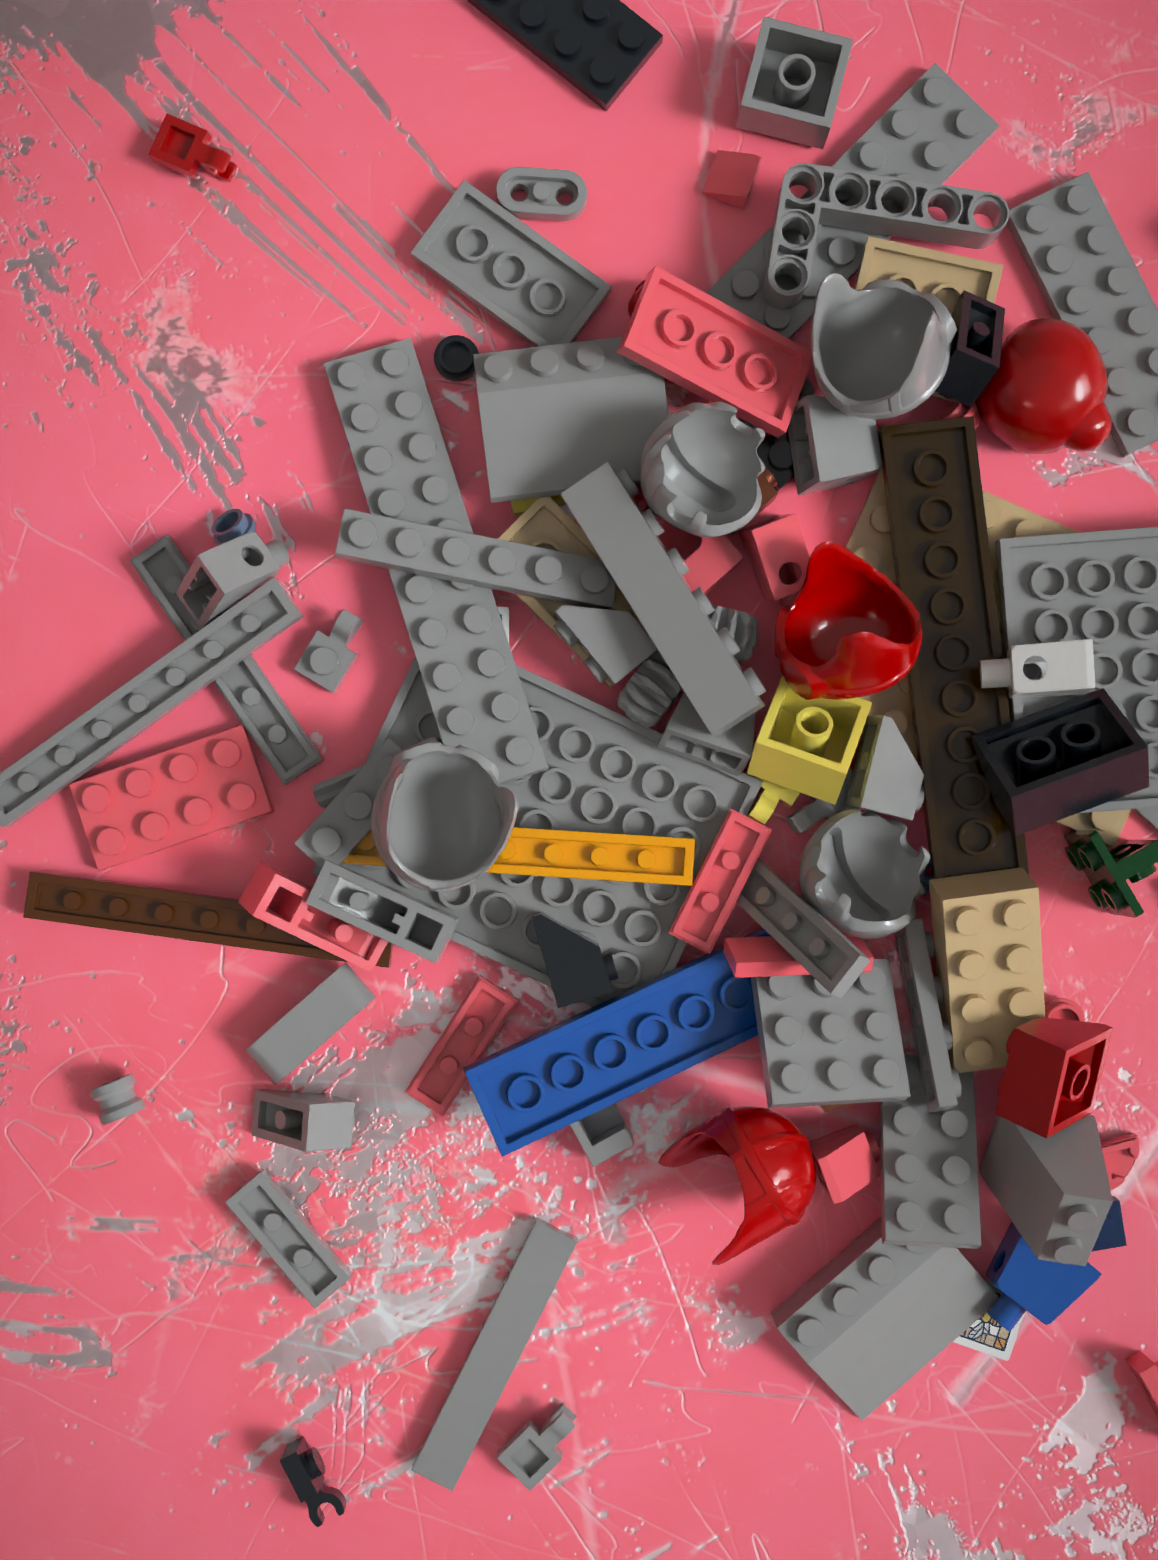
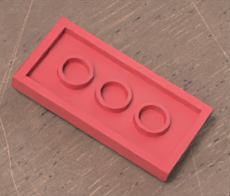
(716, 351)
(171, 797)

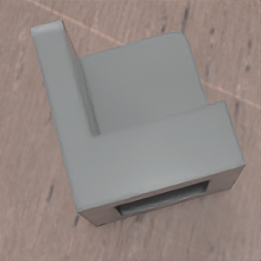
(603, 1134)

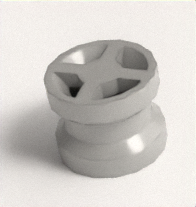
(117, 1099)

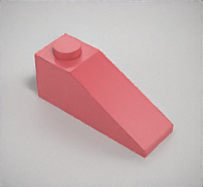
(282, 903)

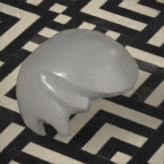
(703, 470)
(862, 874)

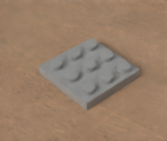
(829, 1046)

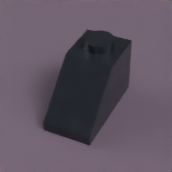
(974, 348)
(573, 962)

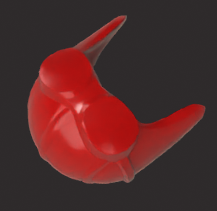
(846, 629)
(771, 1164)

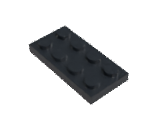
(585, 41)

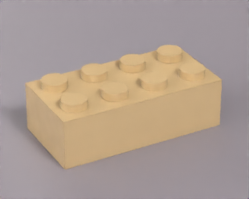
(987, 961)

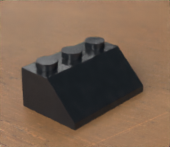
(1062, 761)

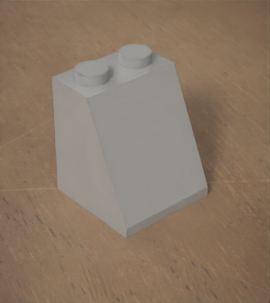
(1050, 1186)

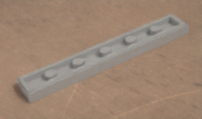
(243, 686)
(494, 1354)

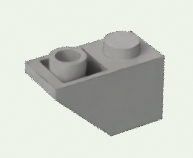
(608, 637)

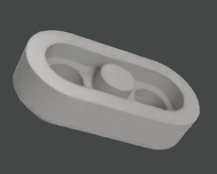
(542, 189)

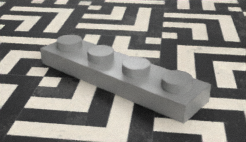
(802, 930)
(931, 1035)

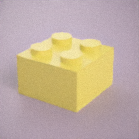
(808, 742)

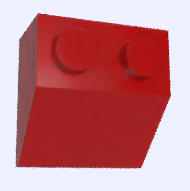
(1052, 1073)

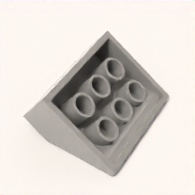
(563, 414)
(881, 1315)

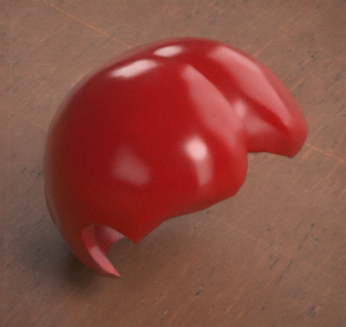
(1047, 390)

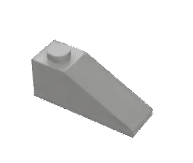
(383, 911)

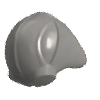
(878, 346)
(442, 816)

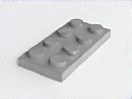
(510, 270)
(929, 1168)

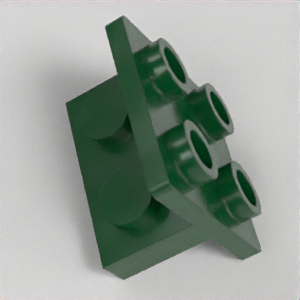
(1111, 868)

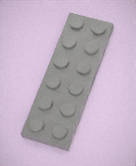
(1097, 287)

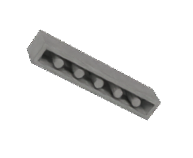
(663, 599)

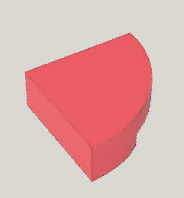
(1120, 1157)

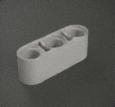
(310, 1023)

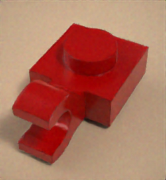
(187, 148)

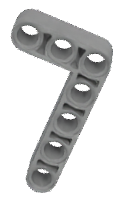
(869, 216)

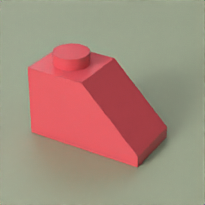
(845, 1161)

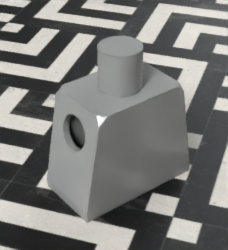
(830, 446)
(229, 574)
(690, 738)

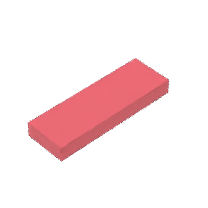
(719, 881)
(767, 958)
(461, 1045)

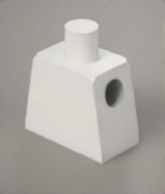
(1063, 666)

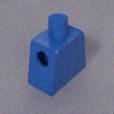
(1033, 1284)

